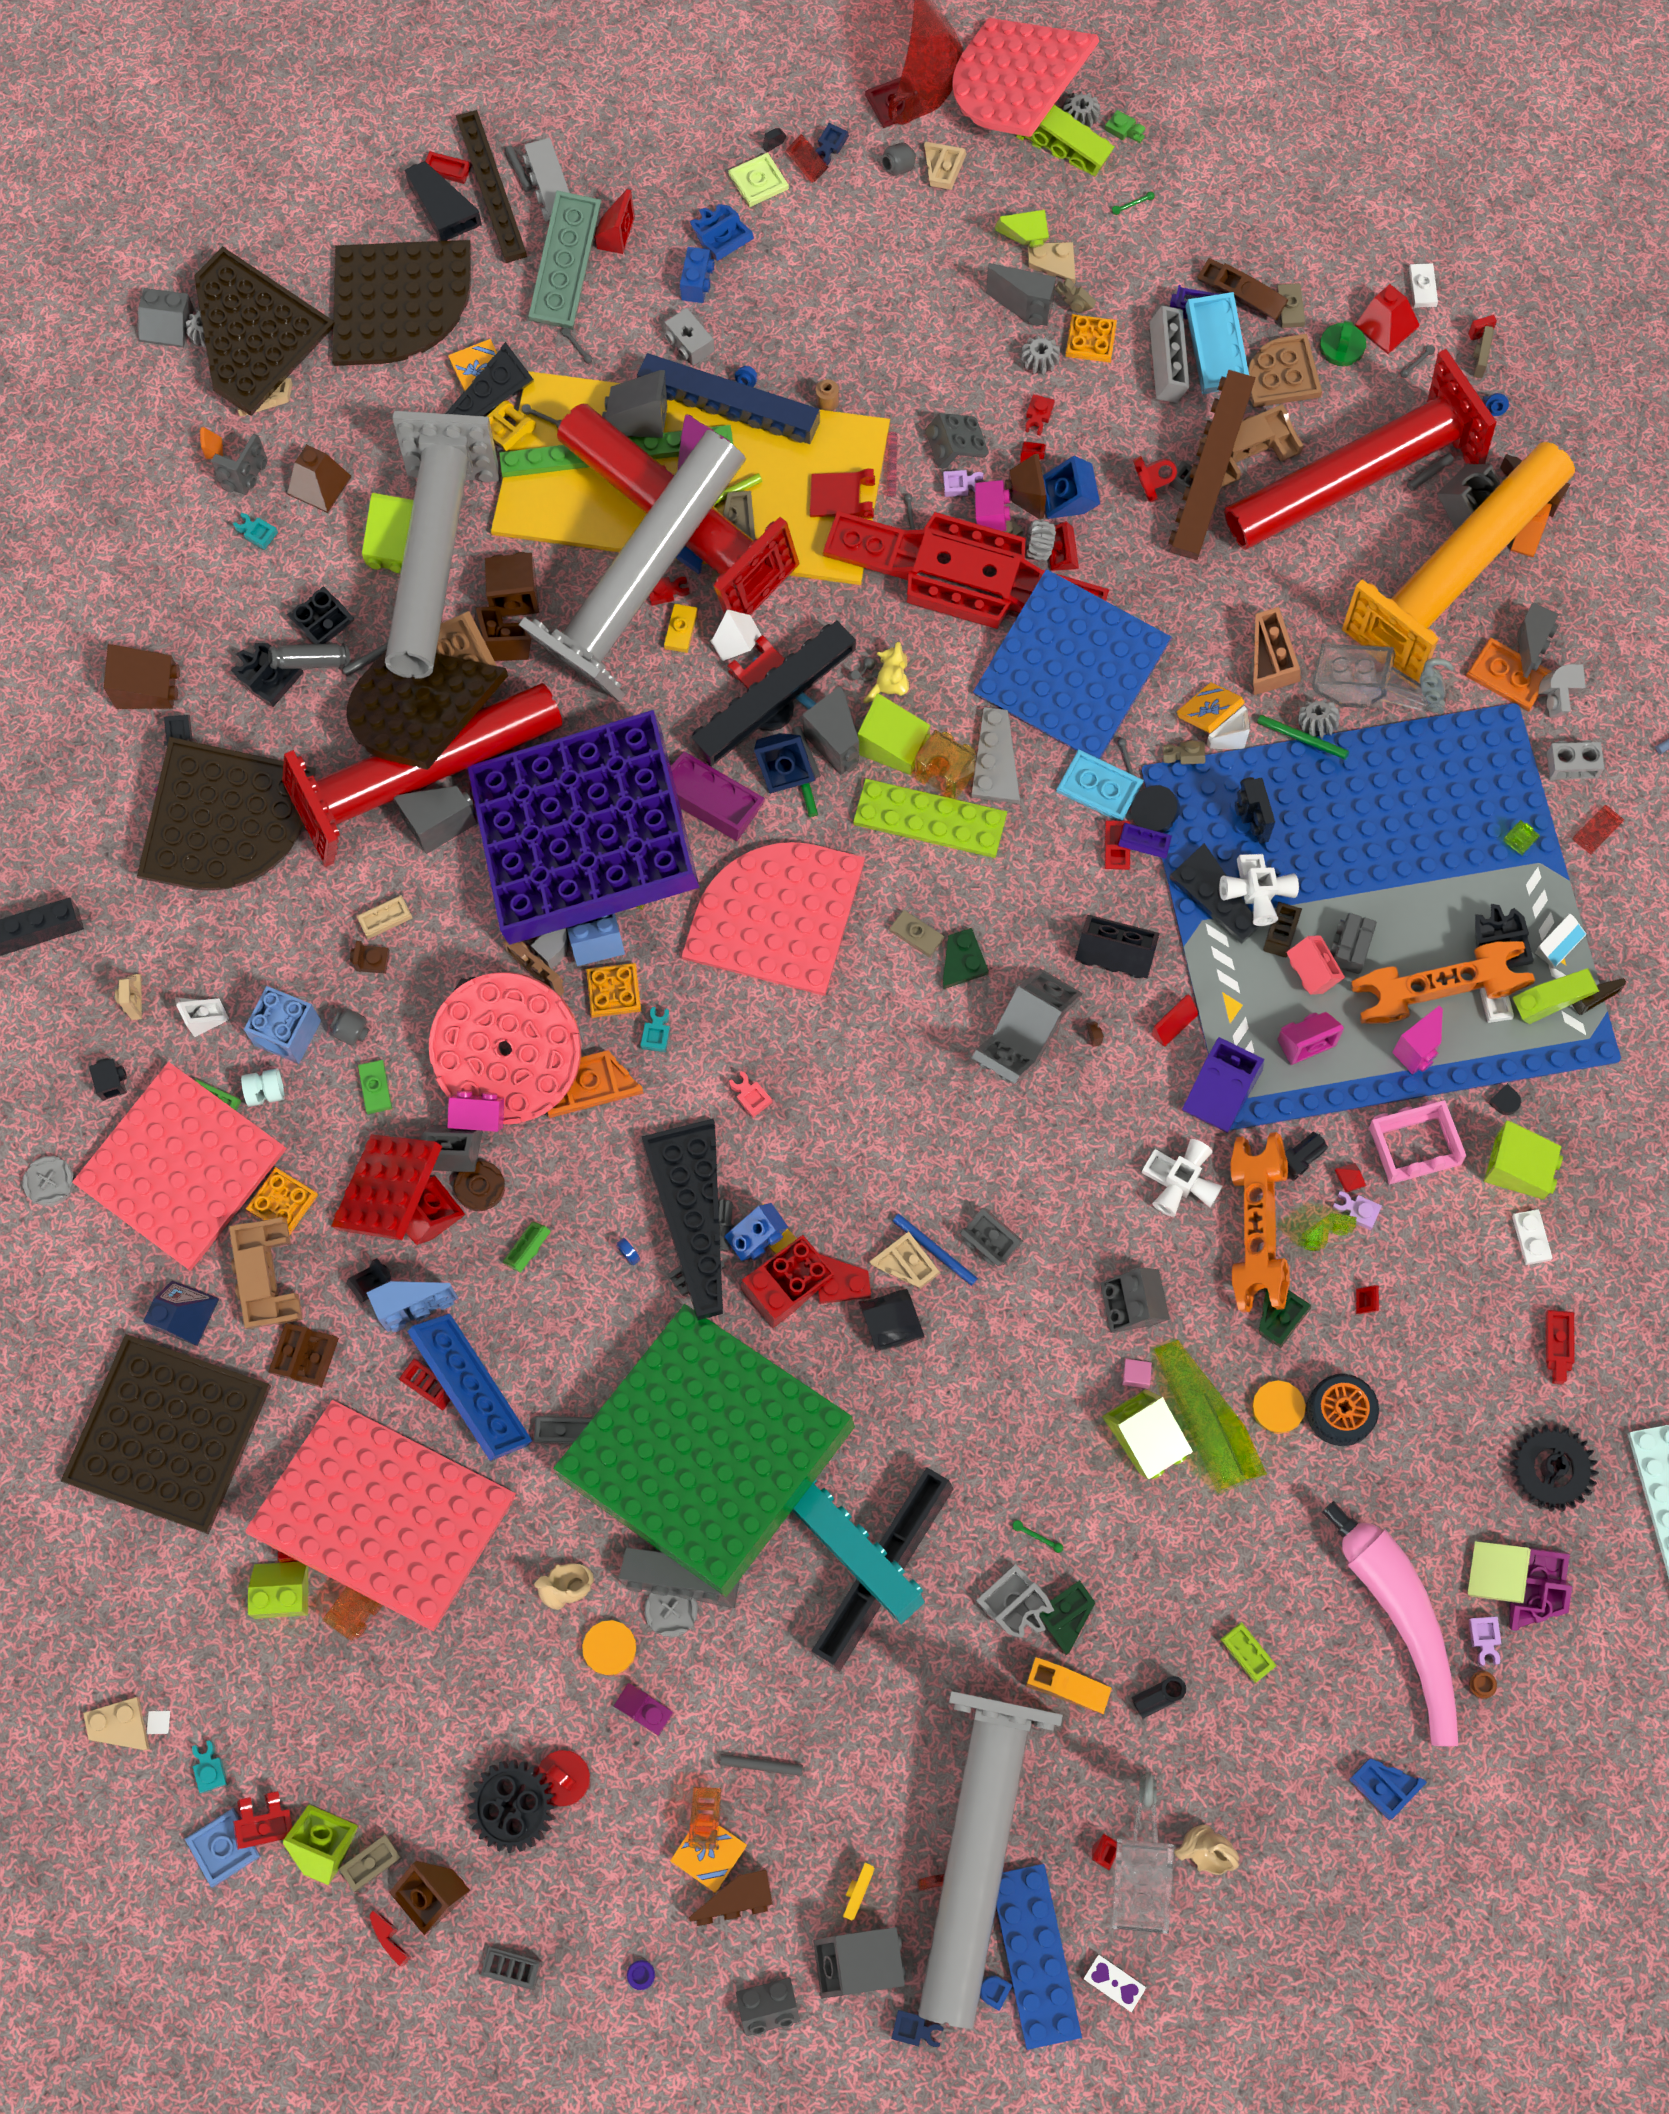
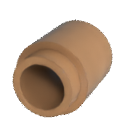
(827, 395)

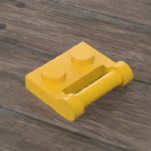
(505, 433)

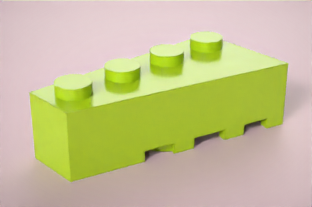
(1071, 140)

